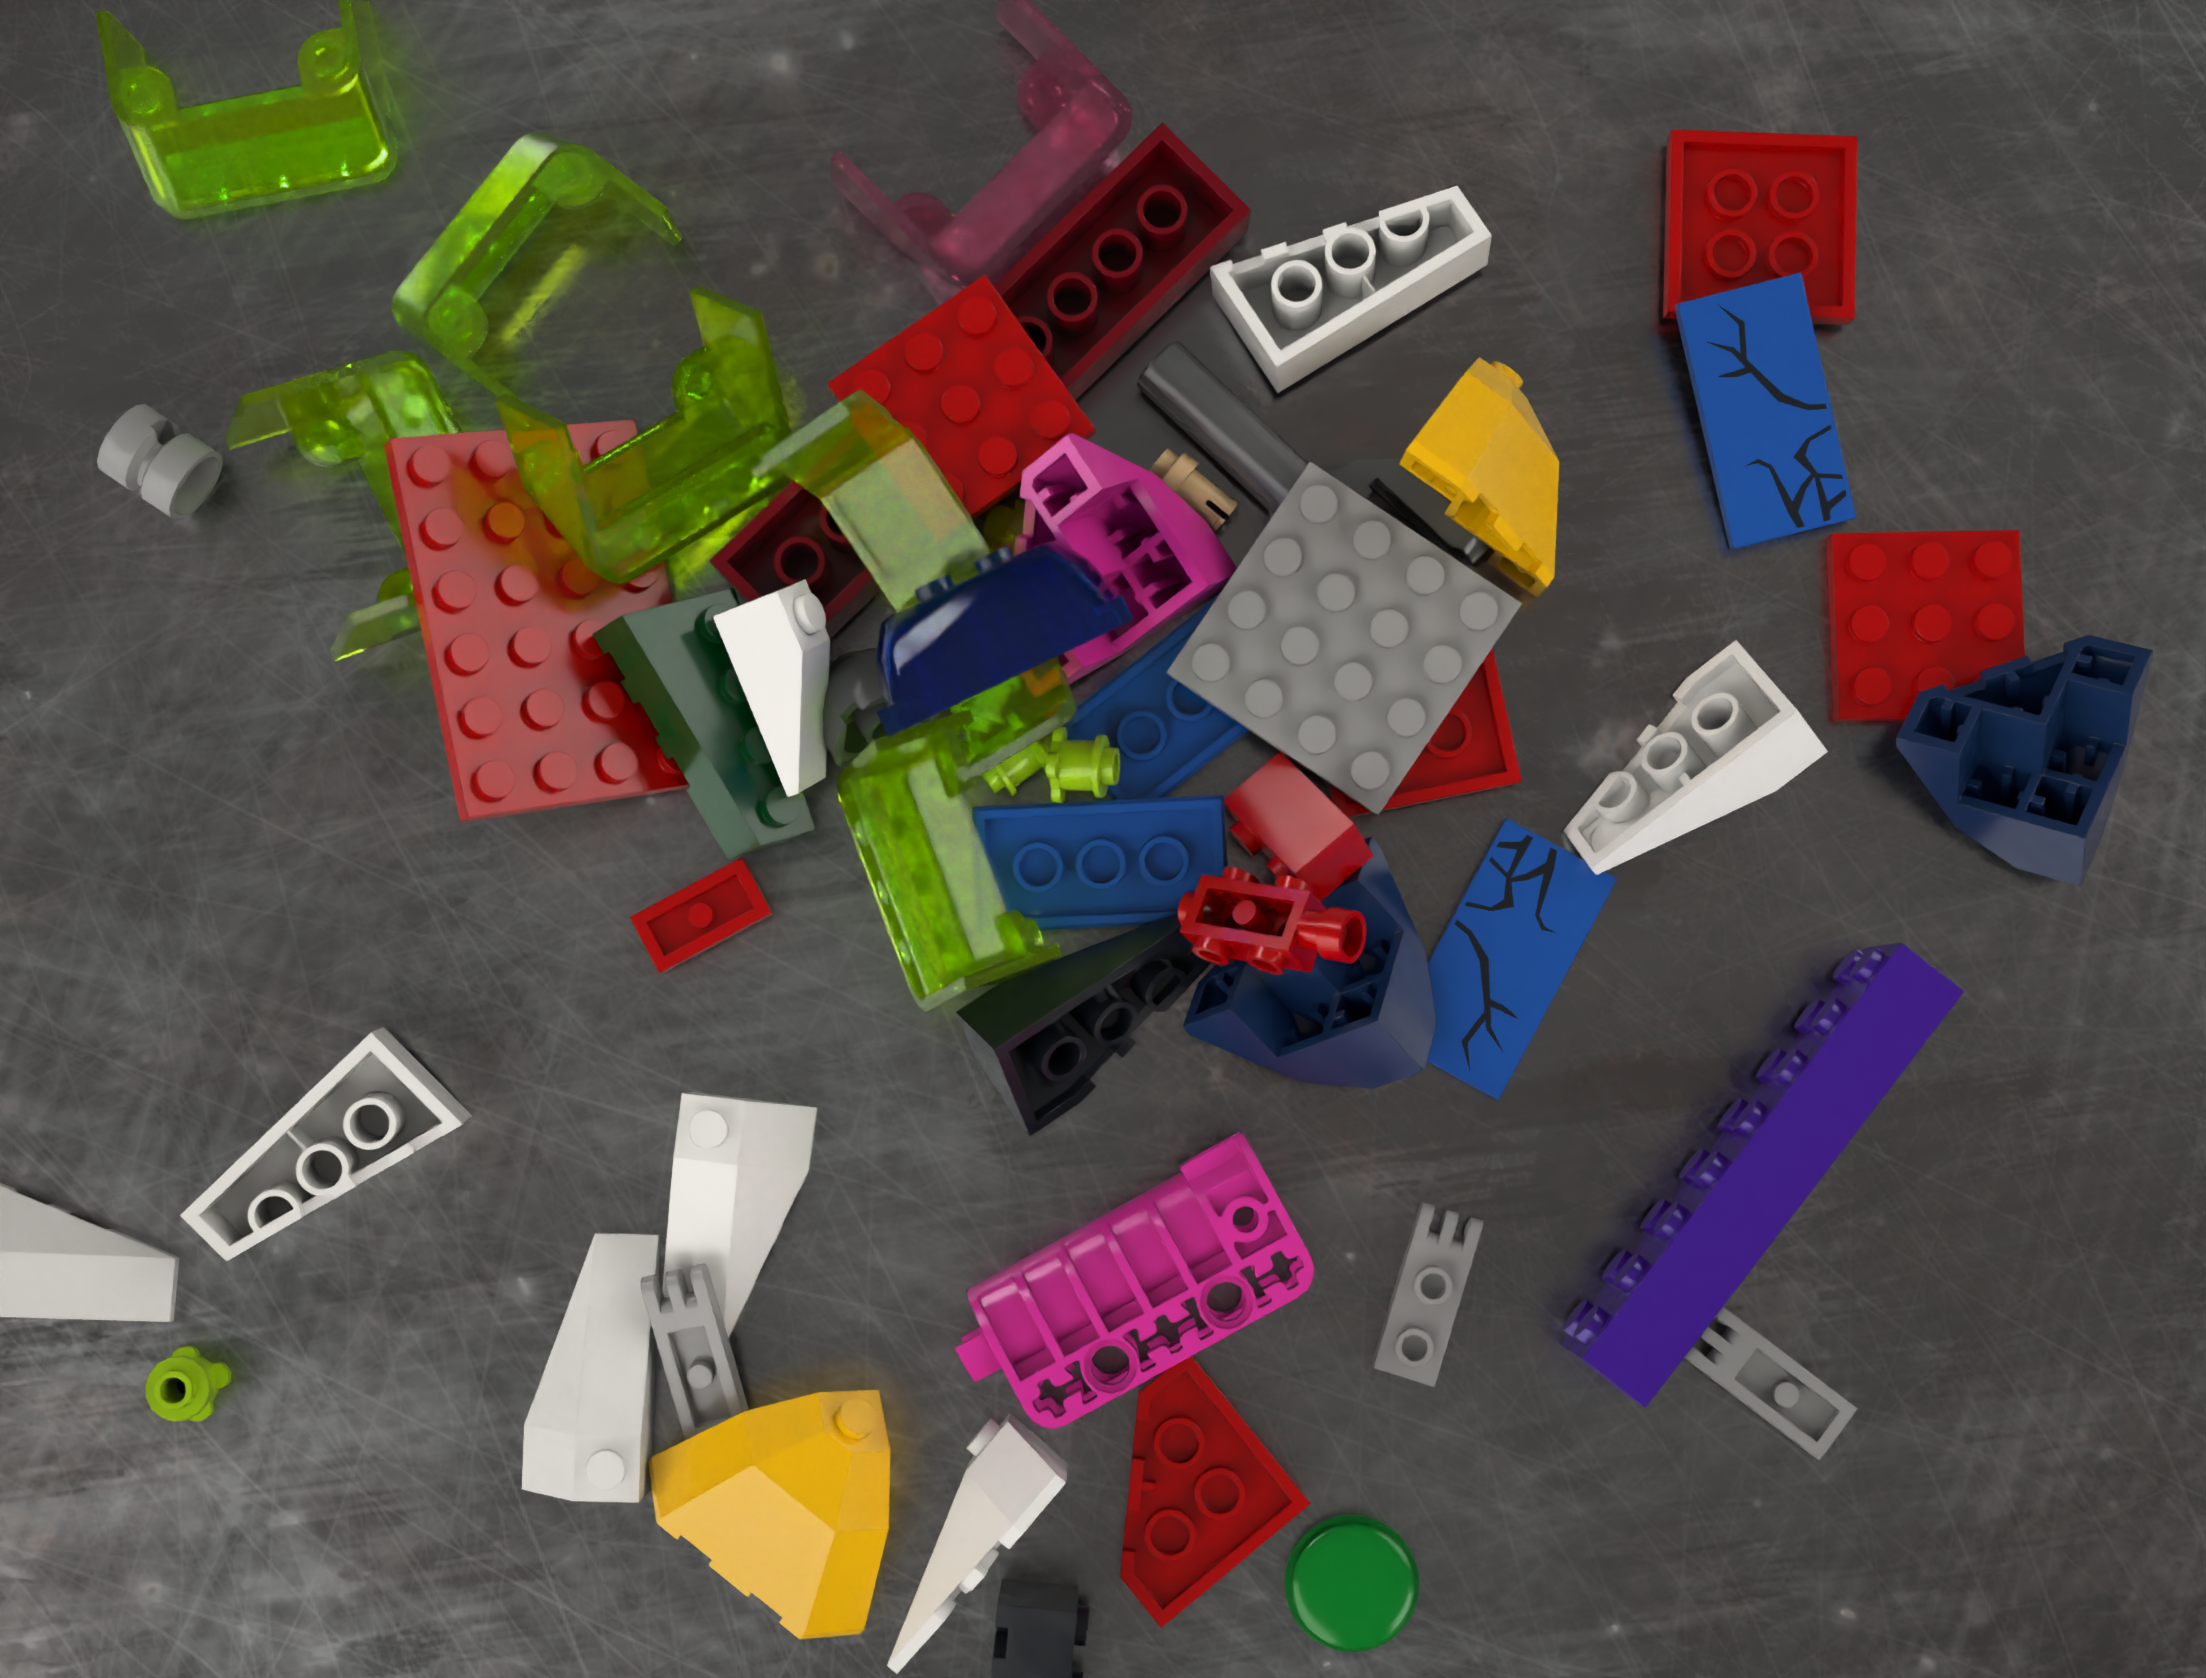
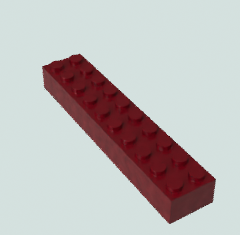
(1083, 304)

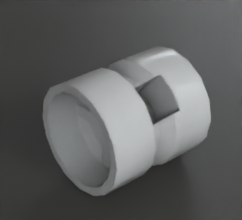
(169, 466)

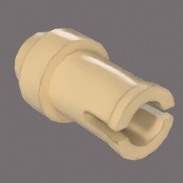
(1193, 486)

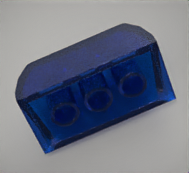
(990, 628)

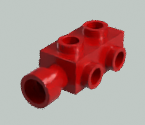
(1279, 923)

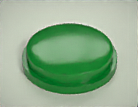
(1351, 1582)

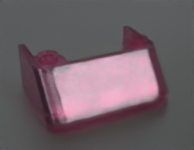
(1079, 128)

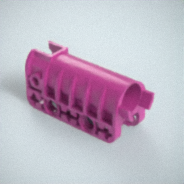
(1126, 1275)

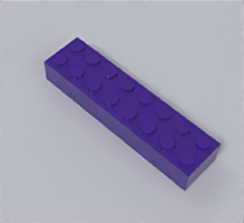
(1758, 1168)

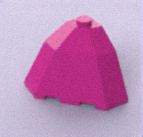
(1131, 530)

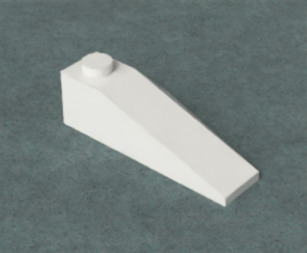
(1710, 755)
(733, 1188)
(76, 1269)
(597, 1394)
(995, 1504)

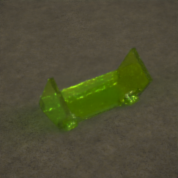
(263, 144)
(441, 293)
(349, 418)
(679, 473)
(931, 867)

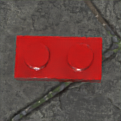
(701, 915)

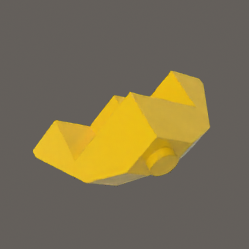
(1496, 469)
(787, 1505)

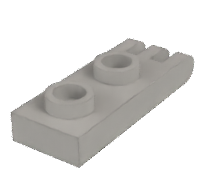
(1426, 1297)
(694, 1349)
(1773, 1385)

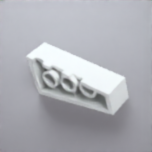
(1337, 289)
(341, 1133)

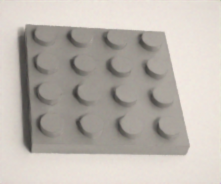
(1343, 638)

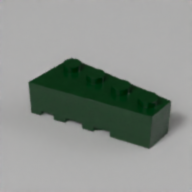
(704, 721)

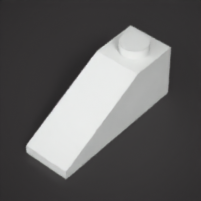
(784, 671)

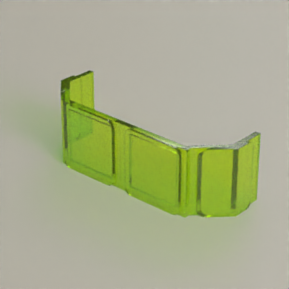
(908, 534)

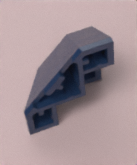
(2032, 751)
(1342, 1020)

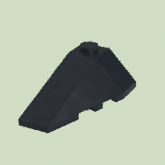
(1063, 1021)

